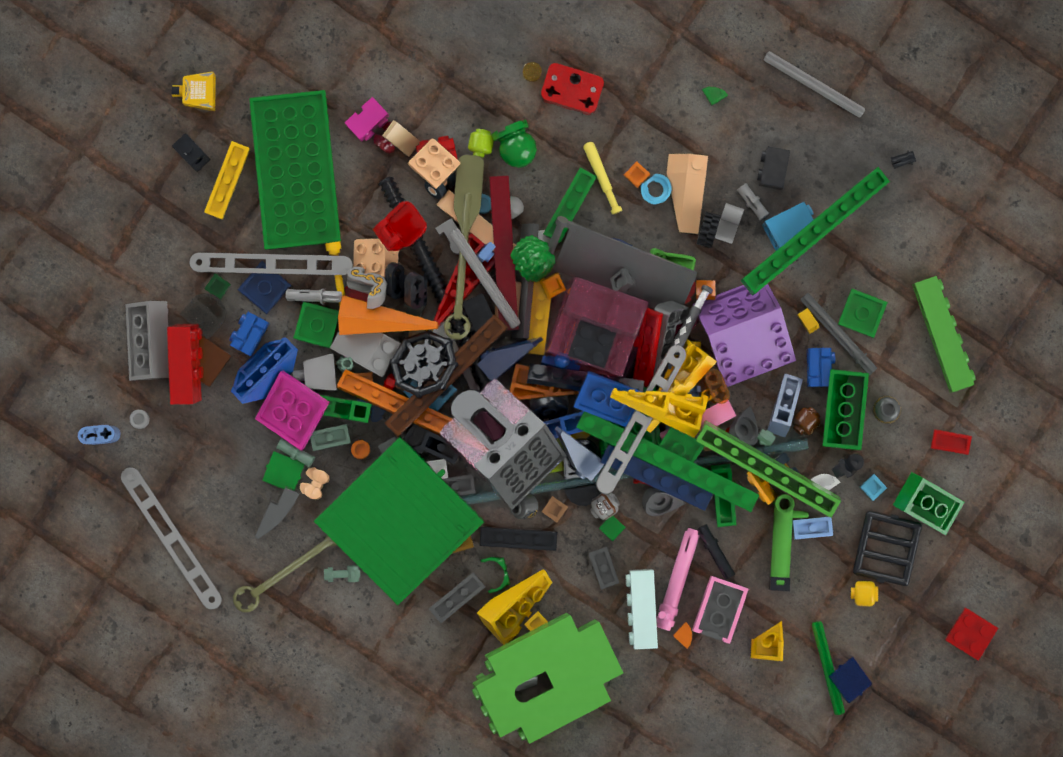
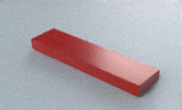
(648, 346)

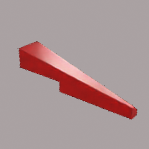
(447, 304)

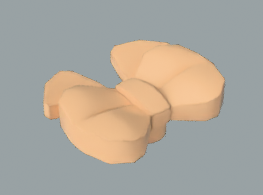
(314, 489)

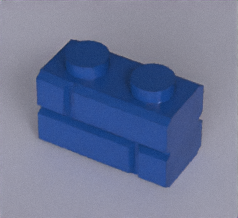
(249, 333)
(818, 366)

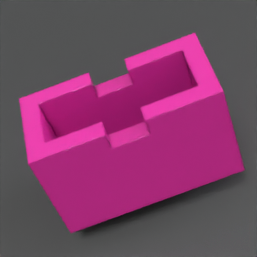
(368, 120)

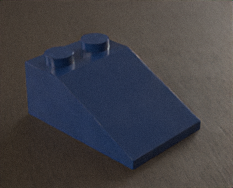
(498, 361)

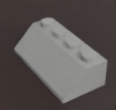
(147, 340)

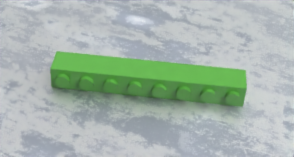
(768, 469)

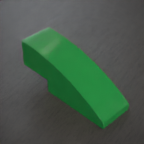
(724, 509)

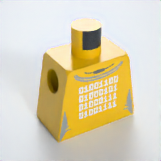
(197, 91)

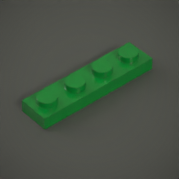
(571, 201)

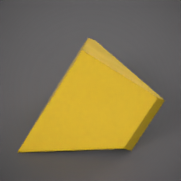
(769, 644)

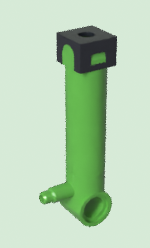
(781, 543)

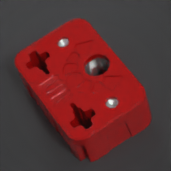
(572, 95)

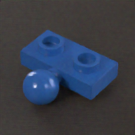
(559, 362)

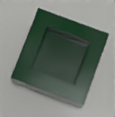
(217, 286)

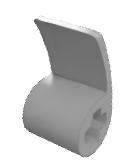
(729, 223)

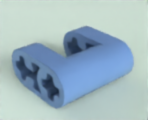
(101, 431)

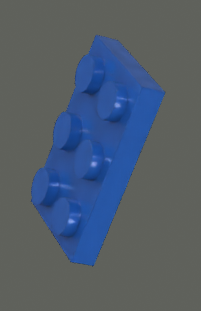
(596, 400)

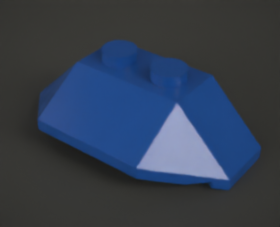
(262, 369)

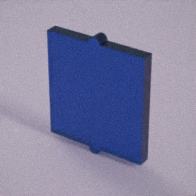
(850, 680)

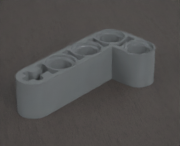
(673, 314)

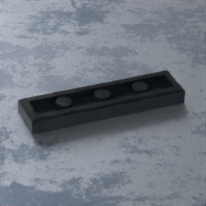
(518, 538)

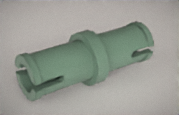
(295, 453)

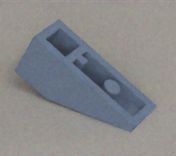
(785, 405)
(581, 458)

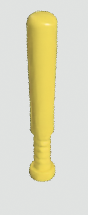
(599, 170)

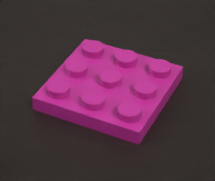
(292, 410)

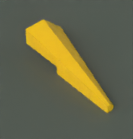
(692, 370)
(673, 410)

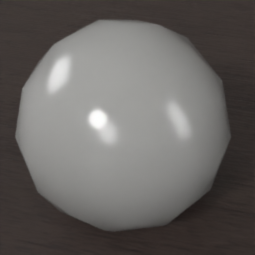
(516, 206)

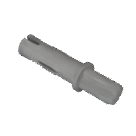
(313, 295)

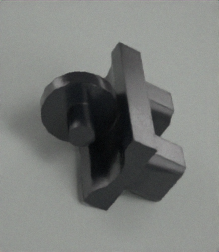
(848, 465)

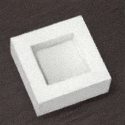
(437, 465)

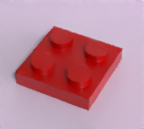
(971, 634)

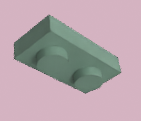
(330, 437)

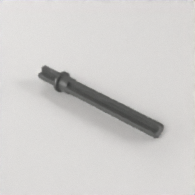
(835, 330)

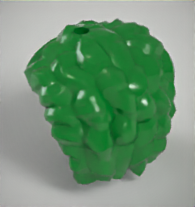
(532, 258)

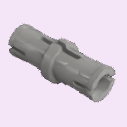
(752, 201)

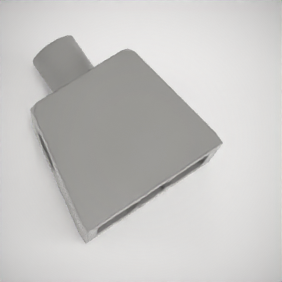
(319, 373)

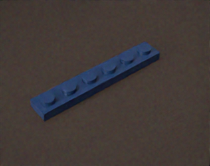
(661, 480)

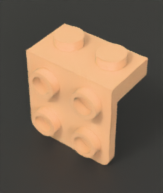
(373, 256)

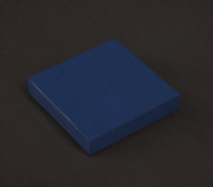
(264, 289)

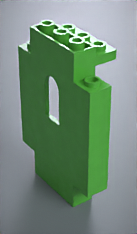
(575, 663)

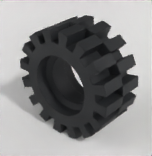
(708, 229)

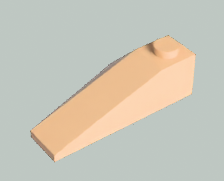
(687, 179)

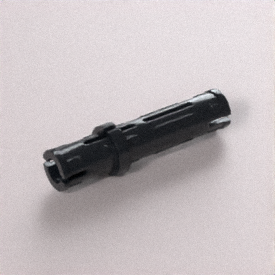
(715, 551)

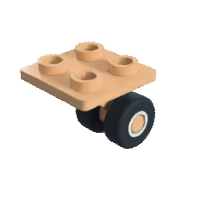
(436, 167)

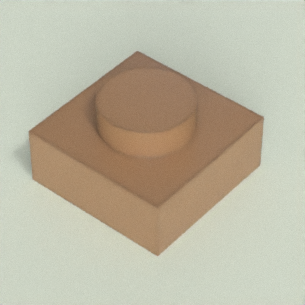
(554, 509)

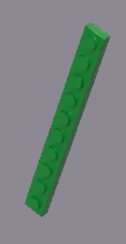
(814, 231)
(670, 462)

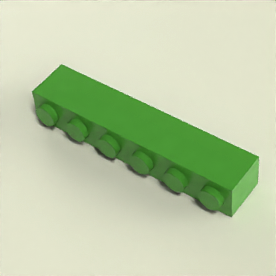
(943, 334)

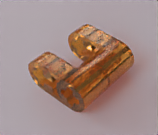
(719, 380)

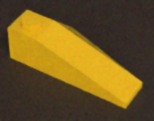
(508, 610)

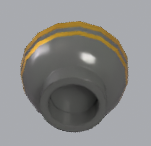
(886, 409)

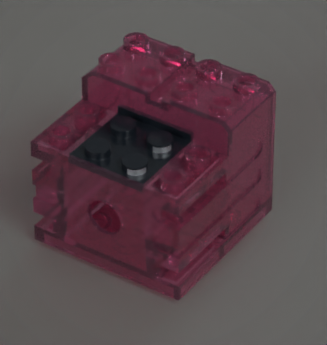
(596, 326)

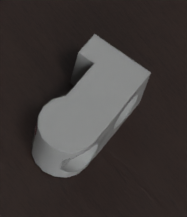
(446, 228)

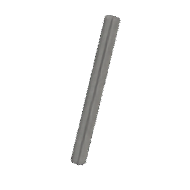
(814, 84)
(484, 278)

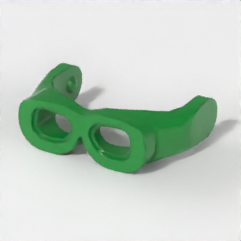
(501, 561)

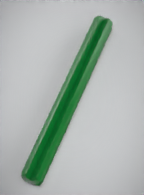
(828, 668)

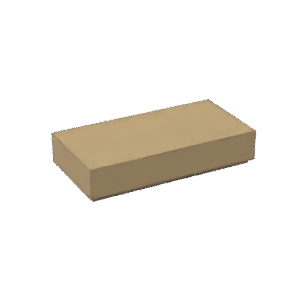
(401, 138)

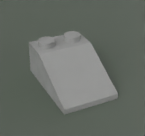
(368, 350)

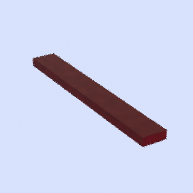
(503, 241)

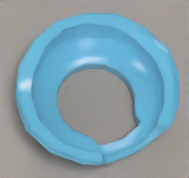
(667, 188)

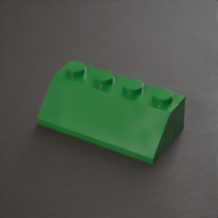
(845, 409)

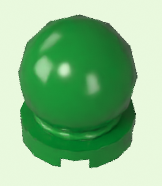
(516, 146)

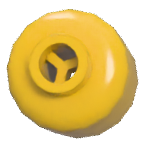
(865, 593)

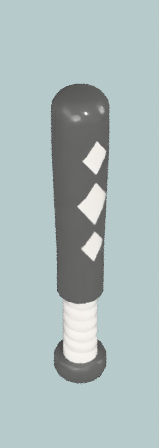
(691, 318)

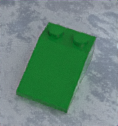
(928, 503)

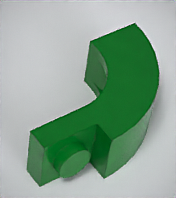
(347, 409)

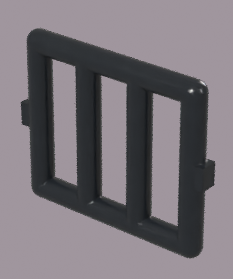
(911, 544)

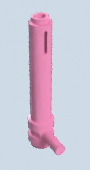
(668, 608)

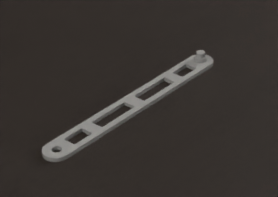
(340, 264)
(132, 478)
(606, 481)

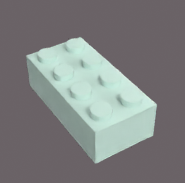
(642, 609)

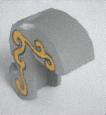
(369, 283)

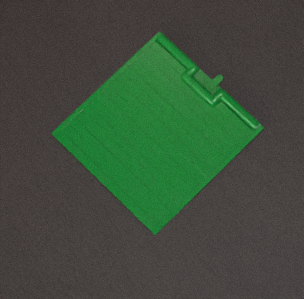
(399, 520)

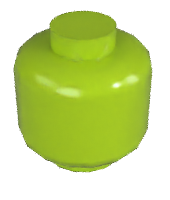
(481, 142)

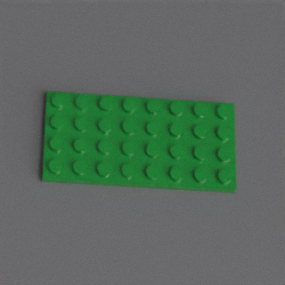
(295, 170)

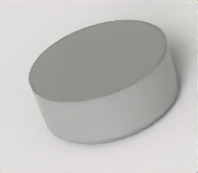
(139, 419)

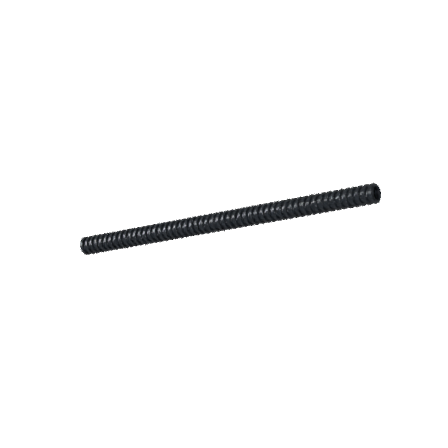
(432, 274)

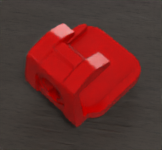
(401, 227)

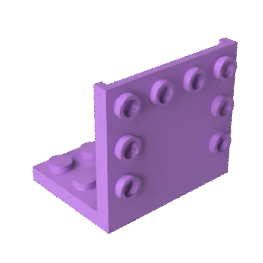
(746, 333)

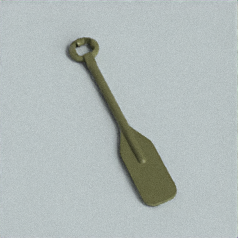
(466, 207)
(280, 575)

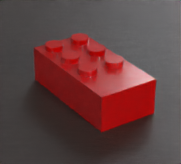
(184, 363)

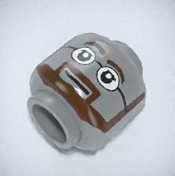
(604, 506)

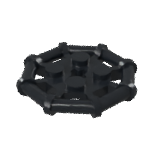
(416, 356)

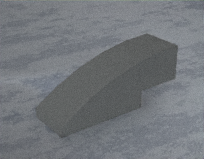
(277, 511)

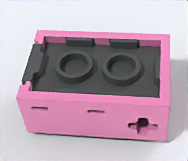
(720, 609)

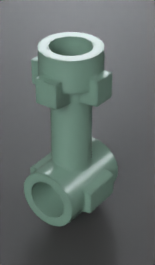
(344, 363)
(766, 437)
(351, 573)

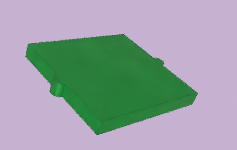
(283, 471)

